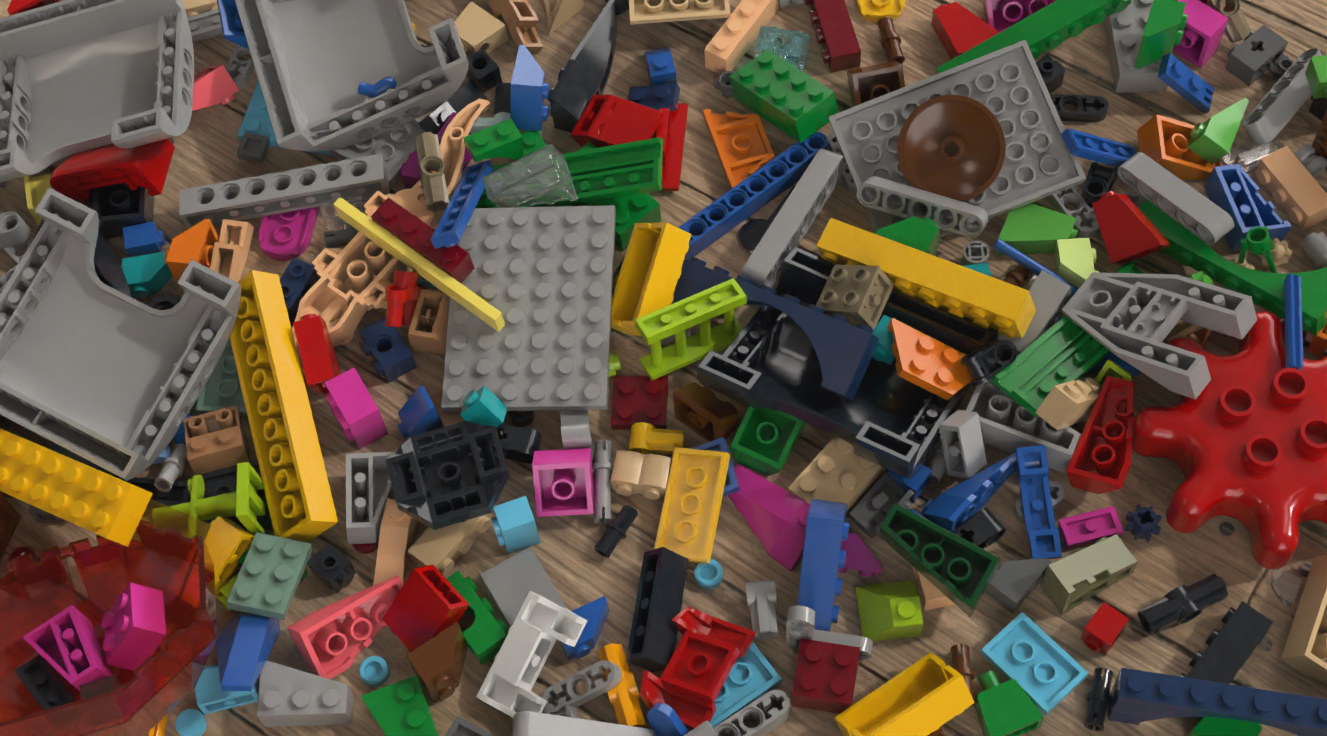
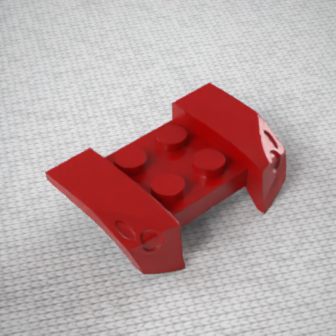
(697, 666)

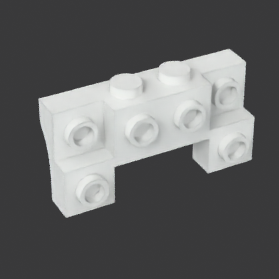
(525, 653)

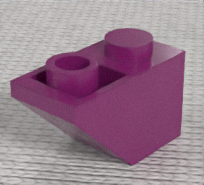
(860, 556)

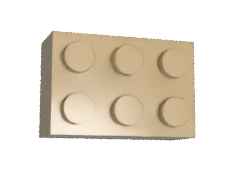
(837, 476)

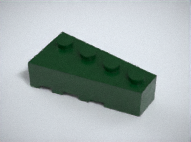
(943, 558)

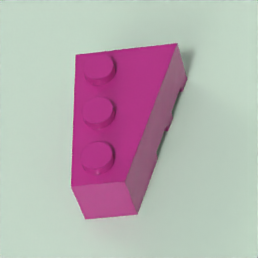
(70, 647)

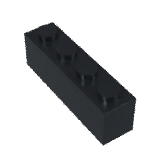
(656, 605)
(1230, 646)

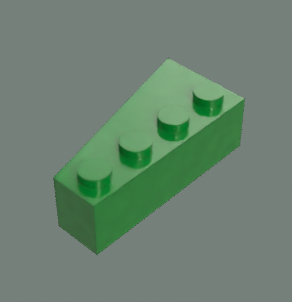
(401, 709)

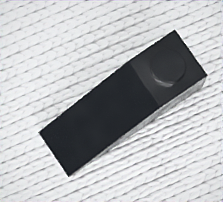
(460, 99)

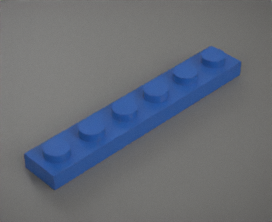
(461, 205)

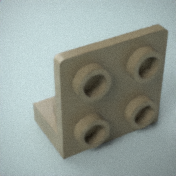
(856, 292)

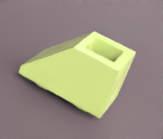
(1074, 260)

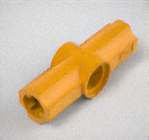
(625, 694)

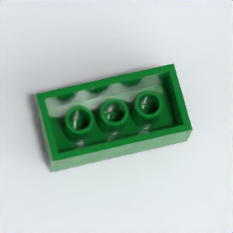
(784, 95)
(629, 210)

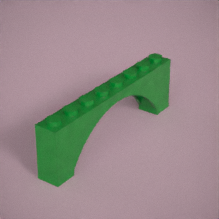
(1263, 287)

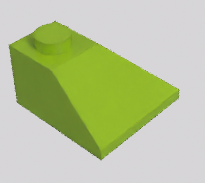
(889, 610)

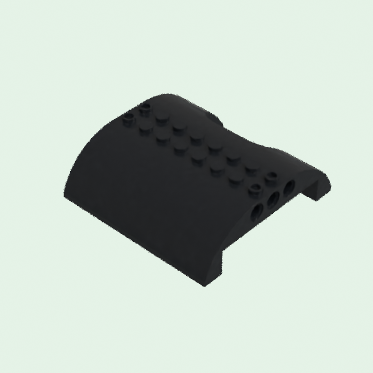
(779, 370)

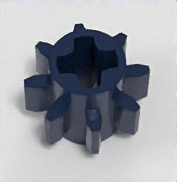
(1139, 530)

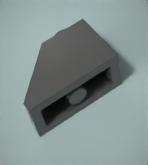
(1016, 581)

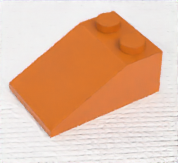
(1167, 144)

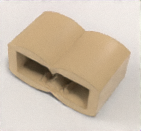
(640, 474)

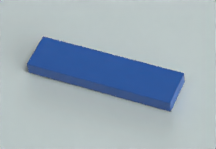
(1097, 148)

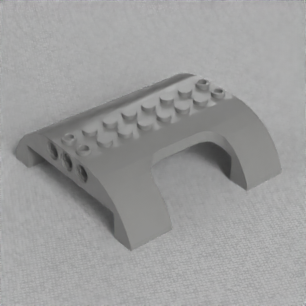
(320, 51)
(91, 79)
(95, 362)

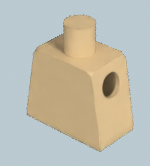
(480, 30)

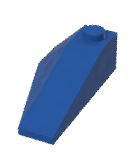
(969, 497)
(244, 648)

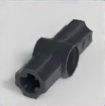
(1182, 604)

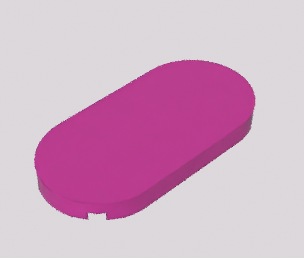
(287, 233)

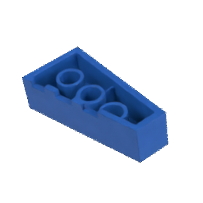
(822, 561)

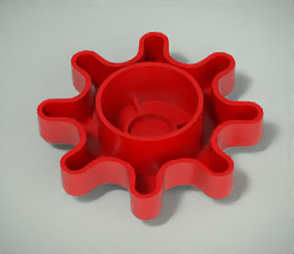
(1247, 442)

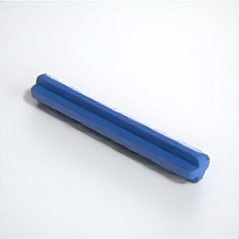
(1293, 322)

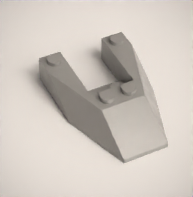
(1138, 311)

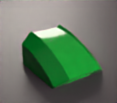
(766, 439)

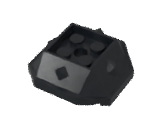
(448, 474)

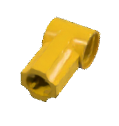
(649, 440)

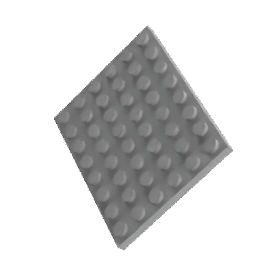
(1014, 91)
(554, 289)

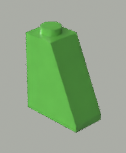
(1036, 229)

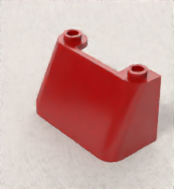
(110, 165)

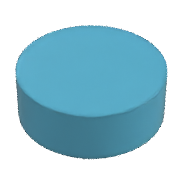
(708, 575)
(374, 671)
(191, 723)

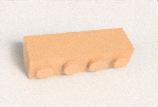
(738, 34)

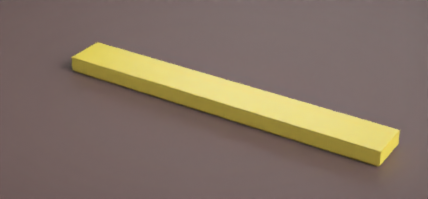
(420, 264)

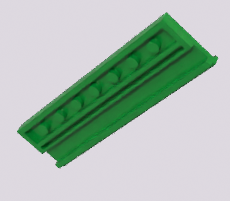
(608, 172)
(1052, 359)

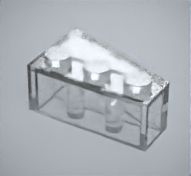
(531, 180)

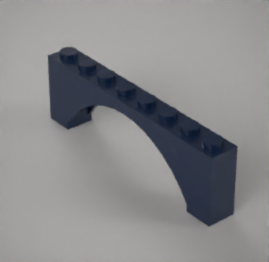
(840, 348)
(1152, 696)

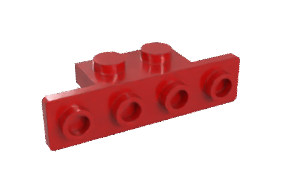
(672, 131)

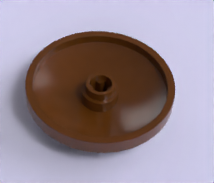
(952, 147)

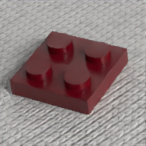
(639, 400)

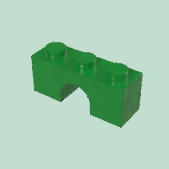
(485, 634)

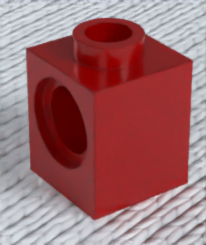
(1104, 629)

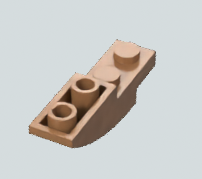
(520, 21)

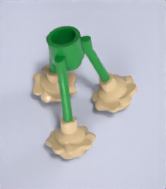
(1260, 243)

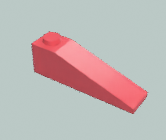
(213, 87)
(339, 631)

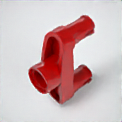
(401, 298)

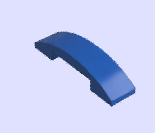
(1037, 502)

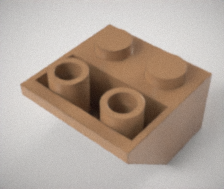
(430, 323)
(216, 440)

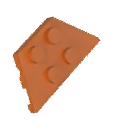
(739, 144)
(927, 361)

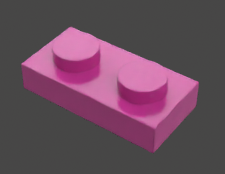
(1090, 527)

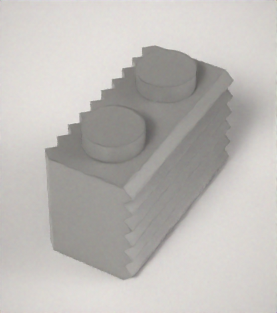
(962, 444)

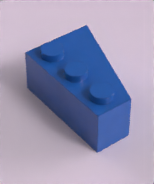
(1239, 196)

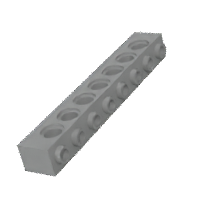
(284, 191)

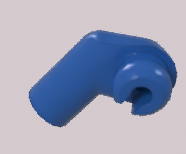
(378, 88)

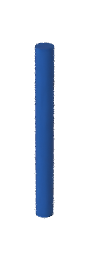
(1027, 262)

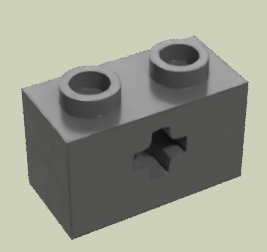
(1255, 54)

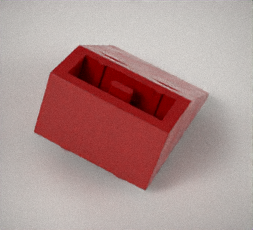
(615, 121)

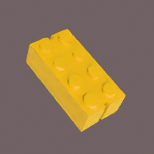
(648, 273)
(910, 702)

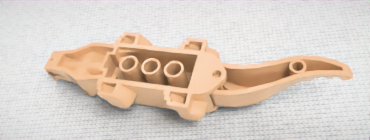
(359, 273)

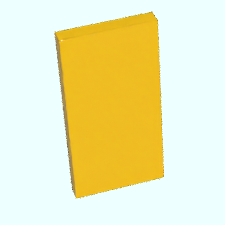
(692, 503)

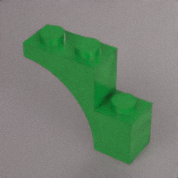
(503, 141)

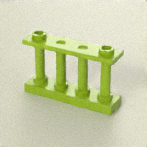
(683, 315)

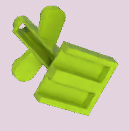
(242, 503)

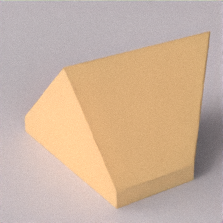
(560, 11)

